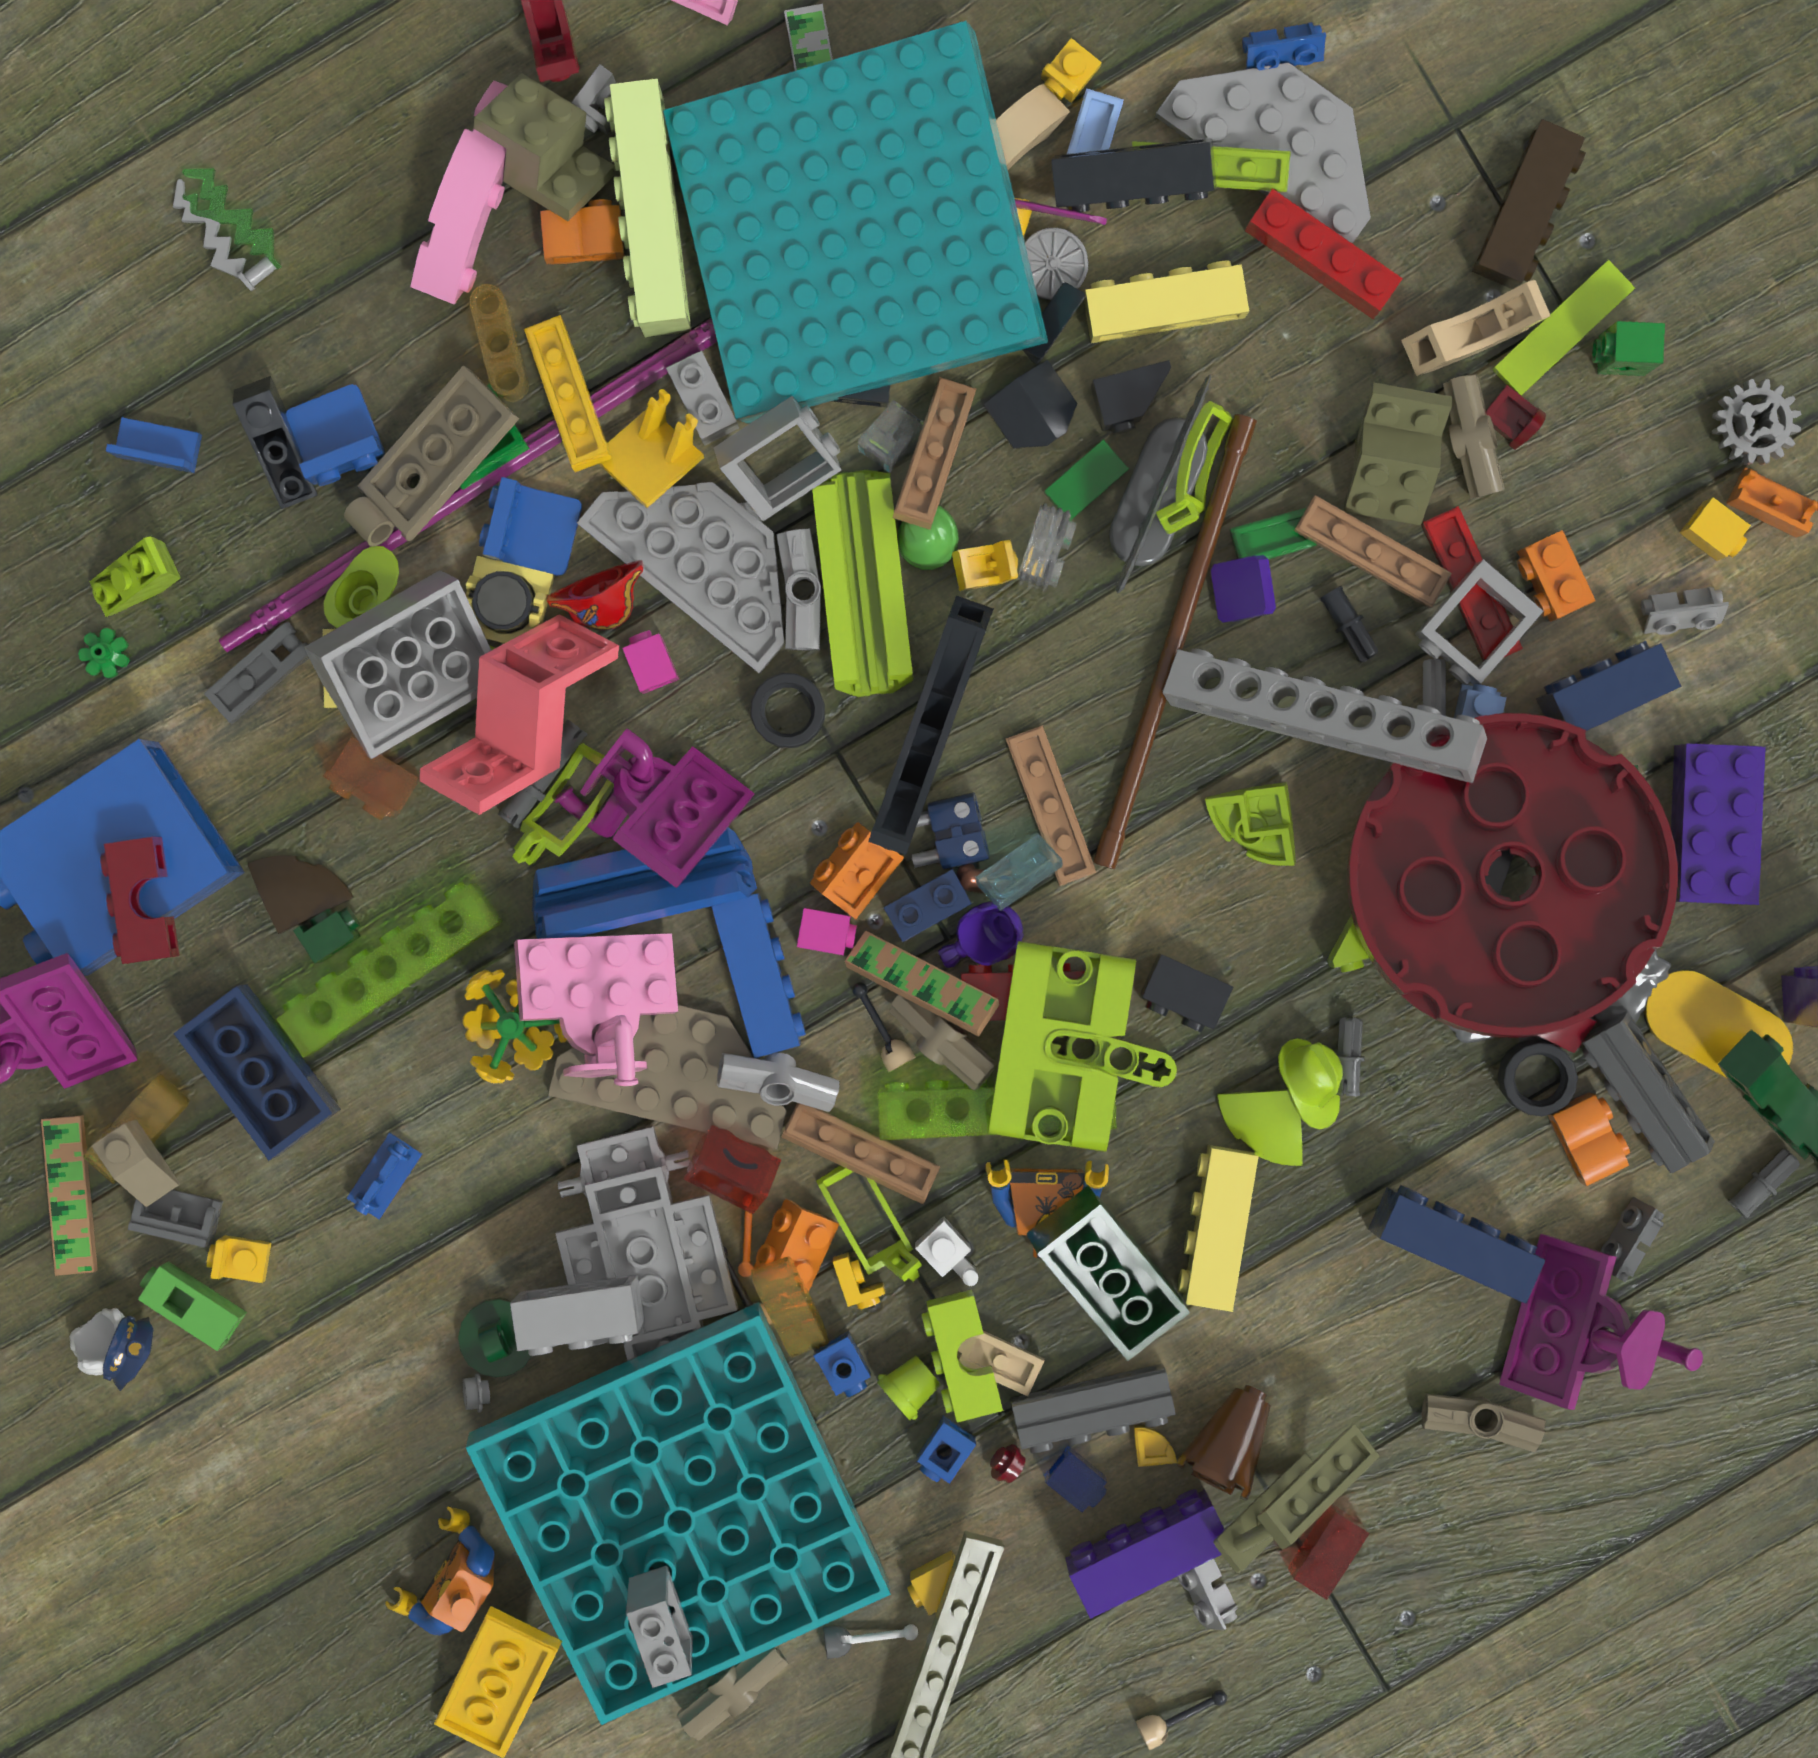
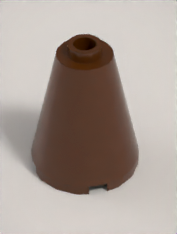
(1230, 1443)

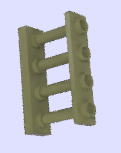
(1296, 1499)

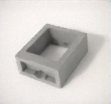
(793, 482)
(1504, 593)
(660, 1635)

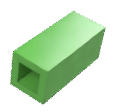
(191, 1305)

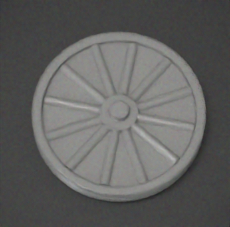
(1054, 259)

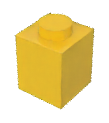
(1716, 530)
(930, 1581)

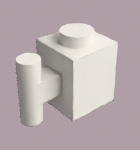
(946, 1250)

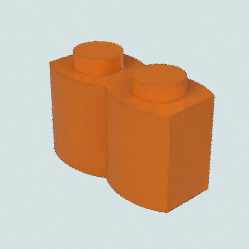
(587, 236)
(1589, 1139)

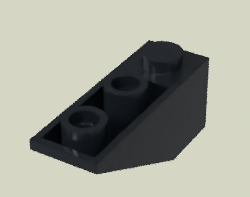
(273, 441)

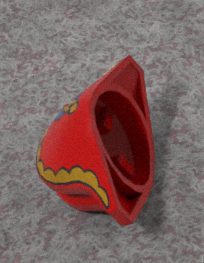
(600, 599)

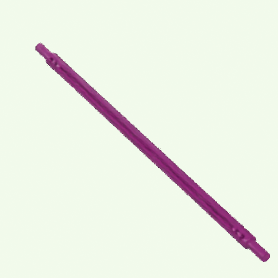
(538, 442)

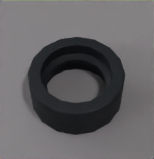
(777, 682)
(1556, 1101)

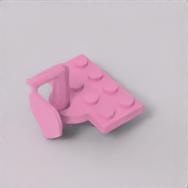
(597, 994)

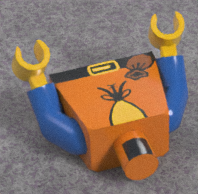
(1031, 1195)
(458, 1585)

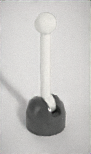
(839, 1640)

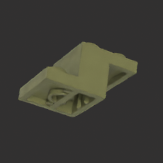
(544, 146)
(1397, 453)

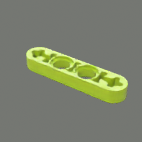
(1101, 1059)

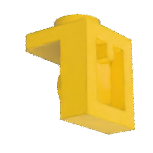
(1070, 71)
(239, 1259)
(850, 1276)

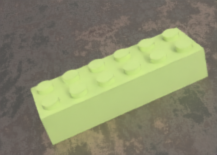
(650, 208)

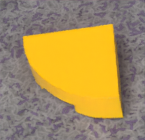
(1152, 1447)

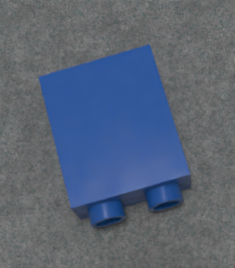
(56, 848)

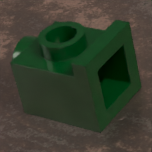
(329, 933)

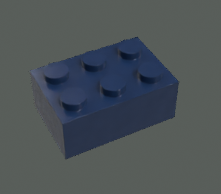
(1609, 687)

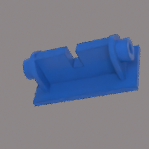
(1301, 46)
(384, 1176)

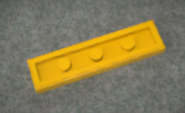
(567, 393)

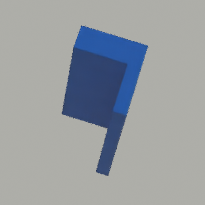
(156, 445)

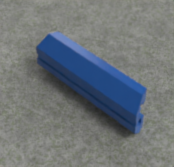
(624, 891)

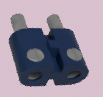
(957, 832)

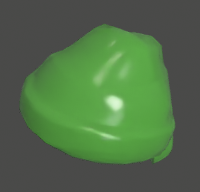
(926, 547)

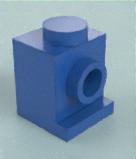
(843, 1350)
(945, 1467)

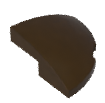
(296, 889)

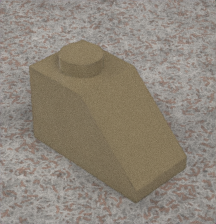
(136, 1163)

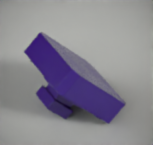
(1243, 588)

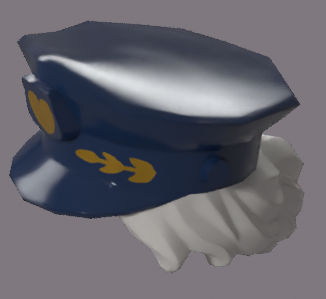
(112, 1346)

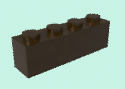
(1529, 204)

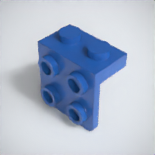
(335, 435)
(530, 527)

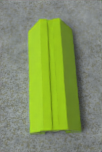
(862, 583)

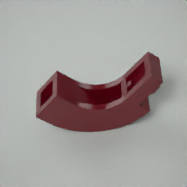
(551, 39)

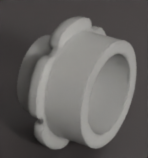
(475, 1393)

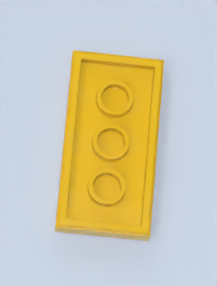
(497, 1682)

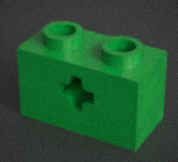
(1629, 348)

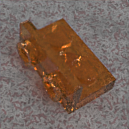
(375, 781)

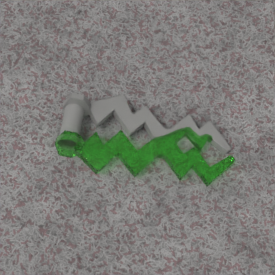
(216, 215)

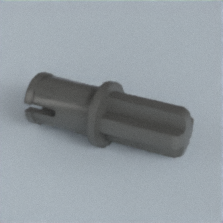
(1350, 1055)
(1764, 1183)

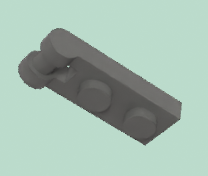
(257, 674)

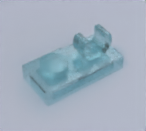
(1019, 872)

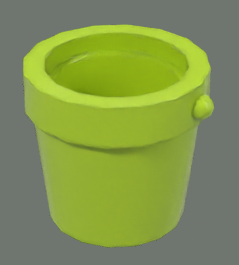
(909, 1386)

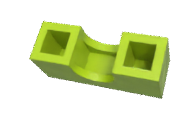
(969, 1390)

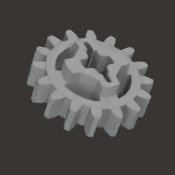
(1770, 430)

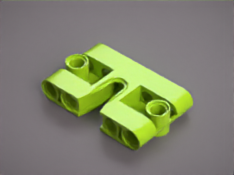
(1050, 1005)

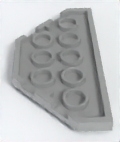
(1284, 113)
(703, 558)

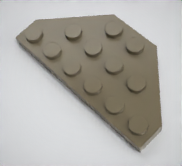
(679, 1079)

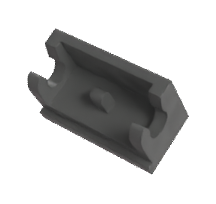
(179, 1218)

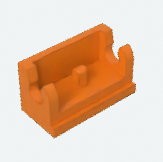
(1773, 503)

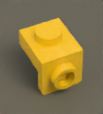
(985, 565)

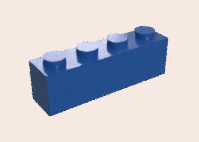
(757, 975)

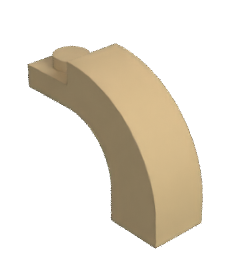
(1029, 122)
(1476, 329)

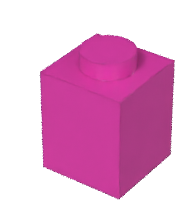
(650, 661)
(826, 931)

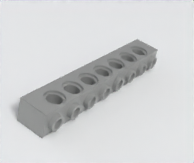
(1455, 759)

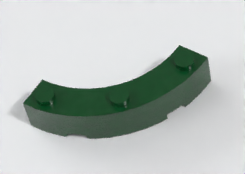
(1775, 1091)

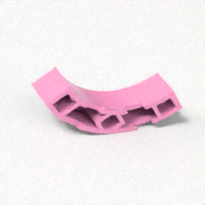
(461, 212)

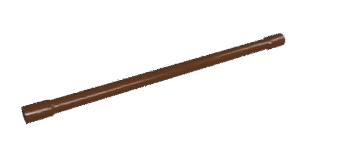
(1235, 450)

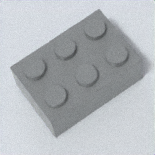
(577, 1314)

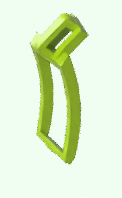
(1185, 503)
(536, 834)
(888, 1257)

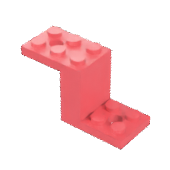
(519, 713)

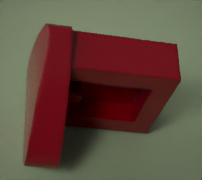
(1515, 417)

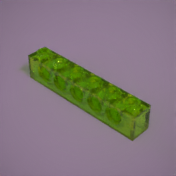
(311, 1034)
(897, 1124)

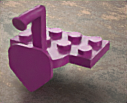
(671, 808)
(60, 1023)
(1566, 1331)

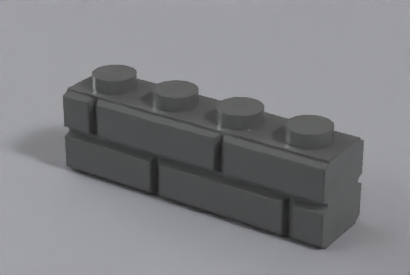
(1647, 1092)
(1093, 1407)

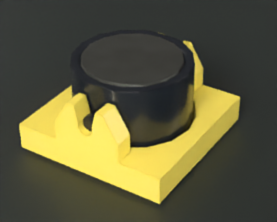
(505, 600)

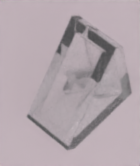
(890, 436)

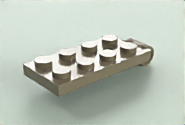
(440, 448)

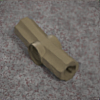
(1473, 436)
(944, 1042)
(1459, 1414)
(730, 1692)

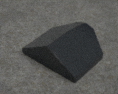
(1033, 408)

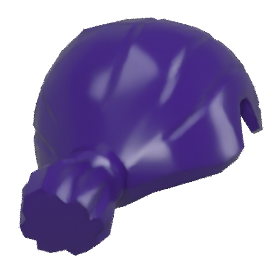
(984, 936)

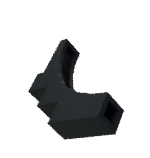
(931, 725)

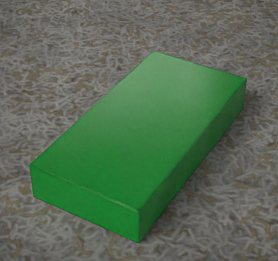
(1086, 480)
(1270, 536)

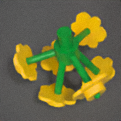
(488, 1024)

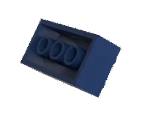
(257, 1071)
(1460, 1246)

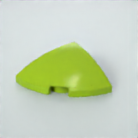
(1258, 821)
(1265, 1123)

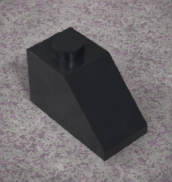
(1126, 396)

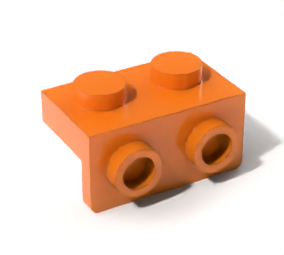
(801, 1236)

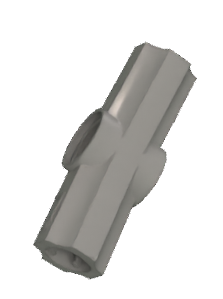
(801, 615)
(777, 1080)

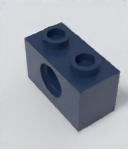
(927, 905)

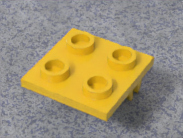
(652, 454)

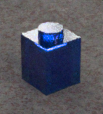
(1076, 1480)

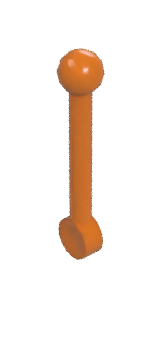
(746, 1266)

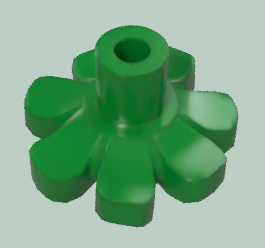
(104, 653)

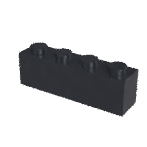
(1134, 173)

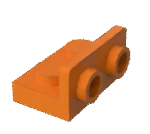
(1554, 576)
(855, 871)

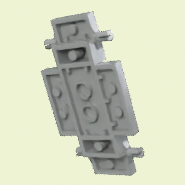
(645, 1234)

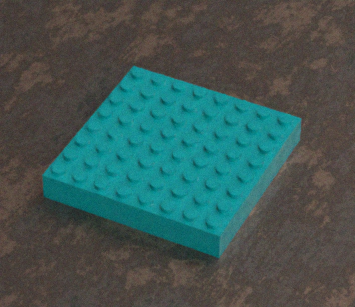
(856, 223)
(688, 1466)

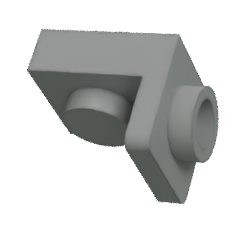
(592, 97)

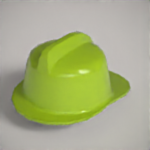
(362, 585)
(1312, 1080)

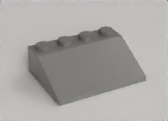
(403, 662)

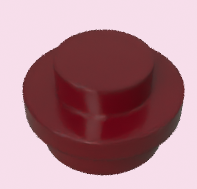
(1007, 1463)

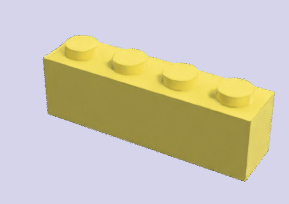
(1165, 302)
(1219, 1227)

